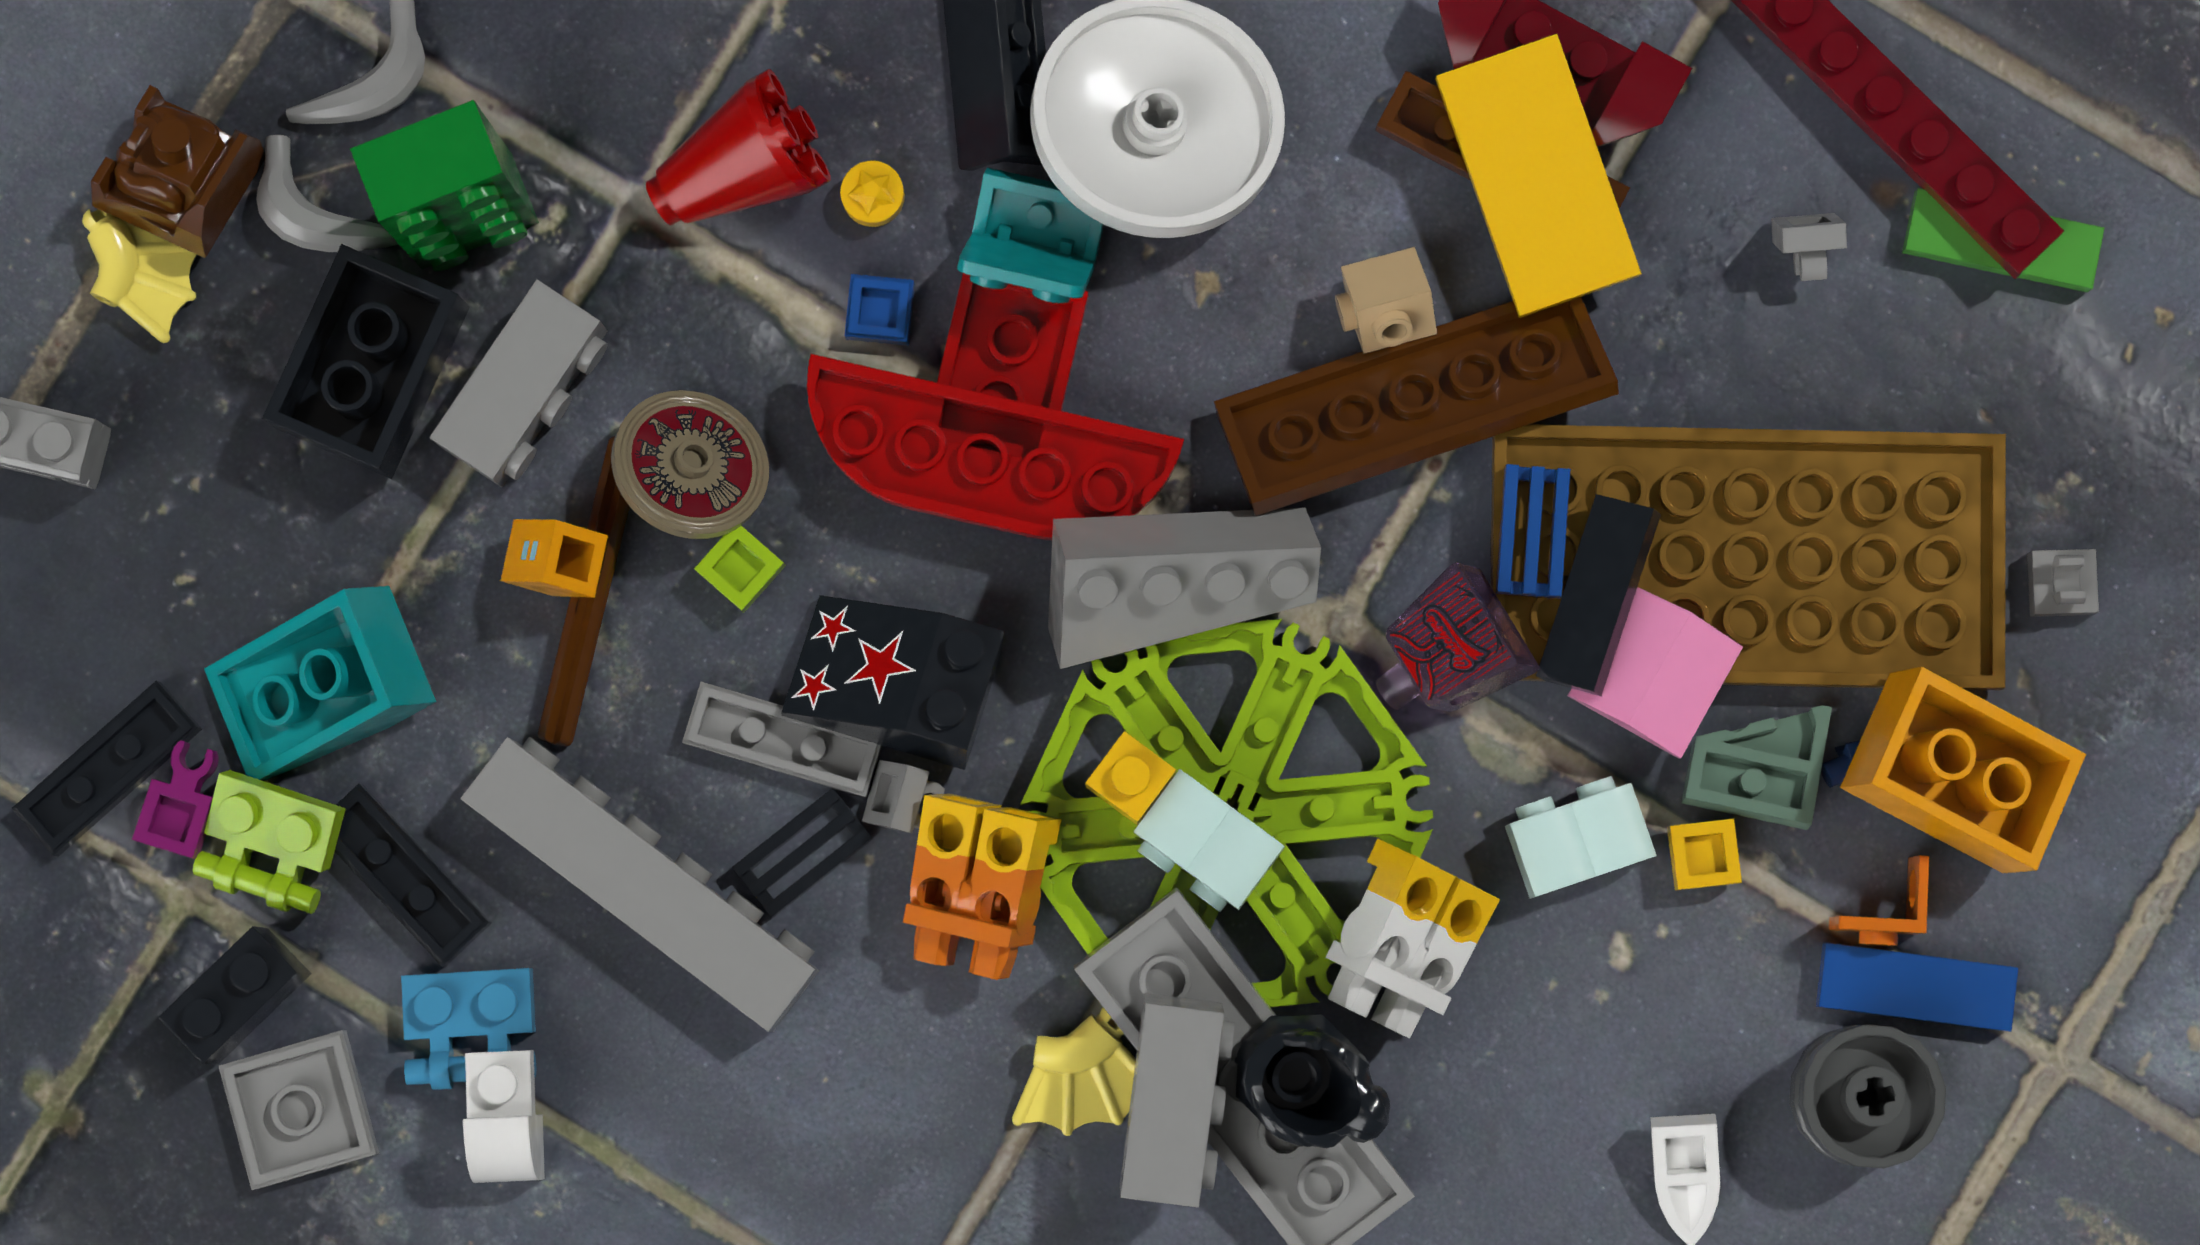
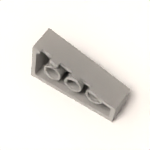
(1173, 576)

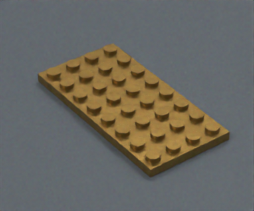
(1795, 543)

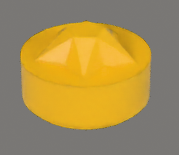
(872, 193)

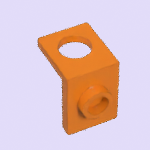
(1886, 930)

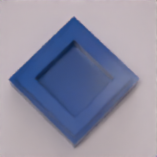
(879, 309)

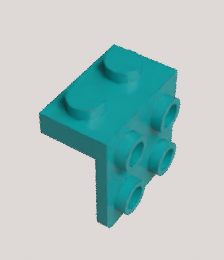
(1030, 238)

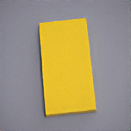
(1538, 175)

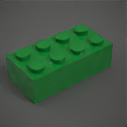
(445, 187)

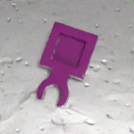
(177, 812)

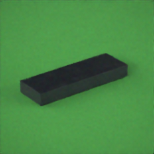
(1598, 594)
(106, 769)
(406, 878)

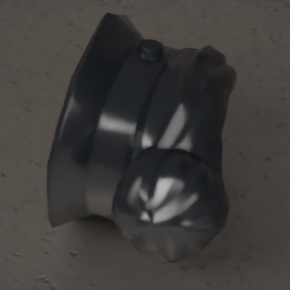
(1309, 1083)

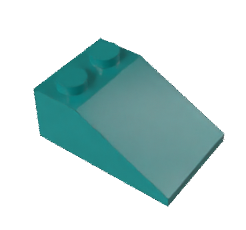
(320, 682)

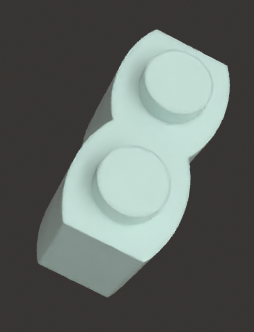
(1579, 838)
(1207, 841)

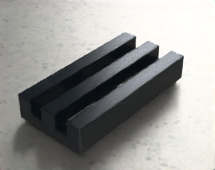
(759, 886)

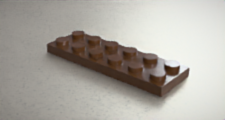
(1412, 401)

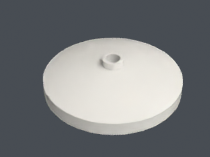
(1165, 68)

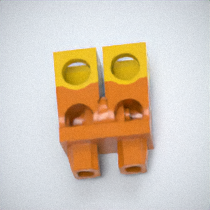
(977, 880)

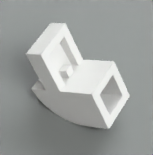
(501, 1124)

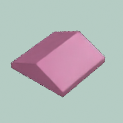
(1663, 673)

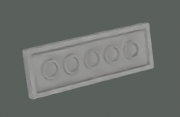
(1303, 1190)

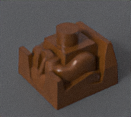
(177, 175)

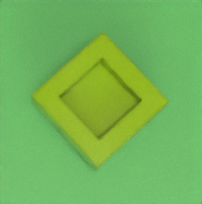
(740, 567)

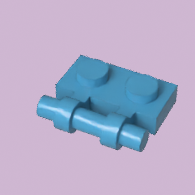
(463, 1006)

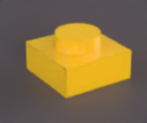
(1704, 854)

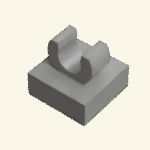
(1808, 240)
(2062, 582)
(898, 796)

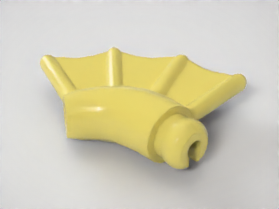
(139, 272)
(1079, 1078)

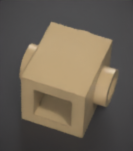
(1386, 300)

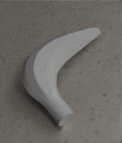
(382, 87)
(300, 221)

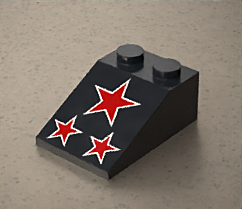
(895, 677)

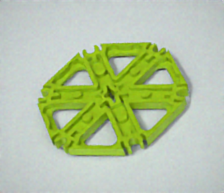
(1253, 758)

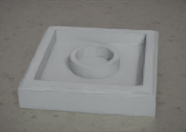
(298, 1109)

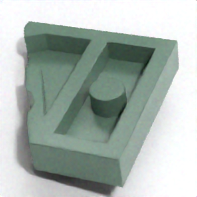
(1761, 769)

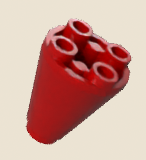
(741, 157)

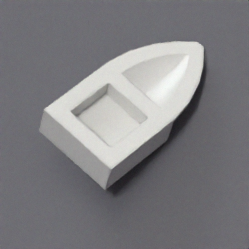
(1686, 1172)

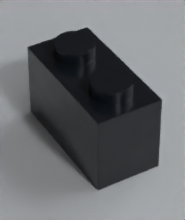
(234, 995)

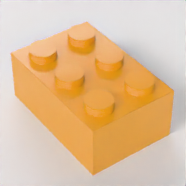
(1963, 770)

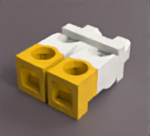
(1408, 937)

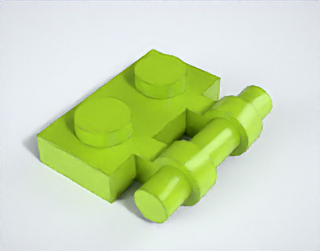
(275, 823)

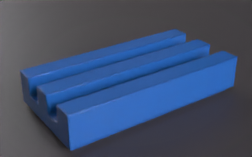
(1537, 477)

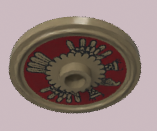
(690, 464)

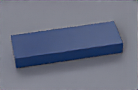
(1917, 987)

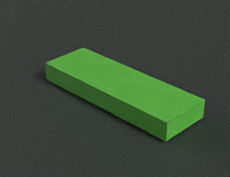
(2067, 263)

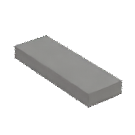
(761, 736)

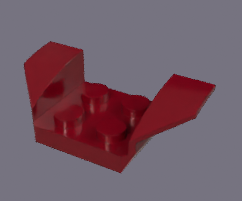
(1617, 87)

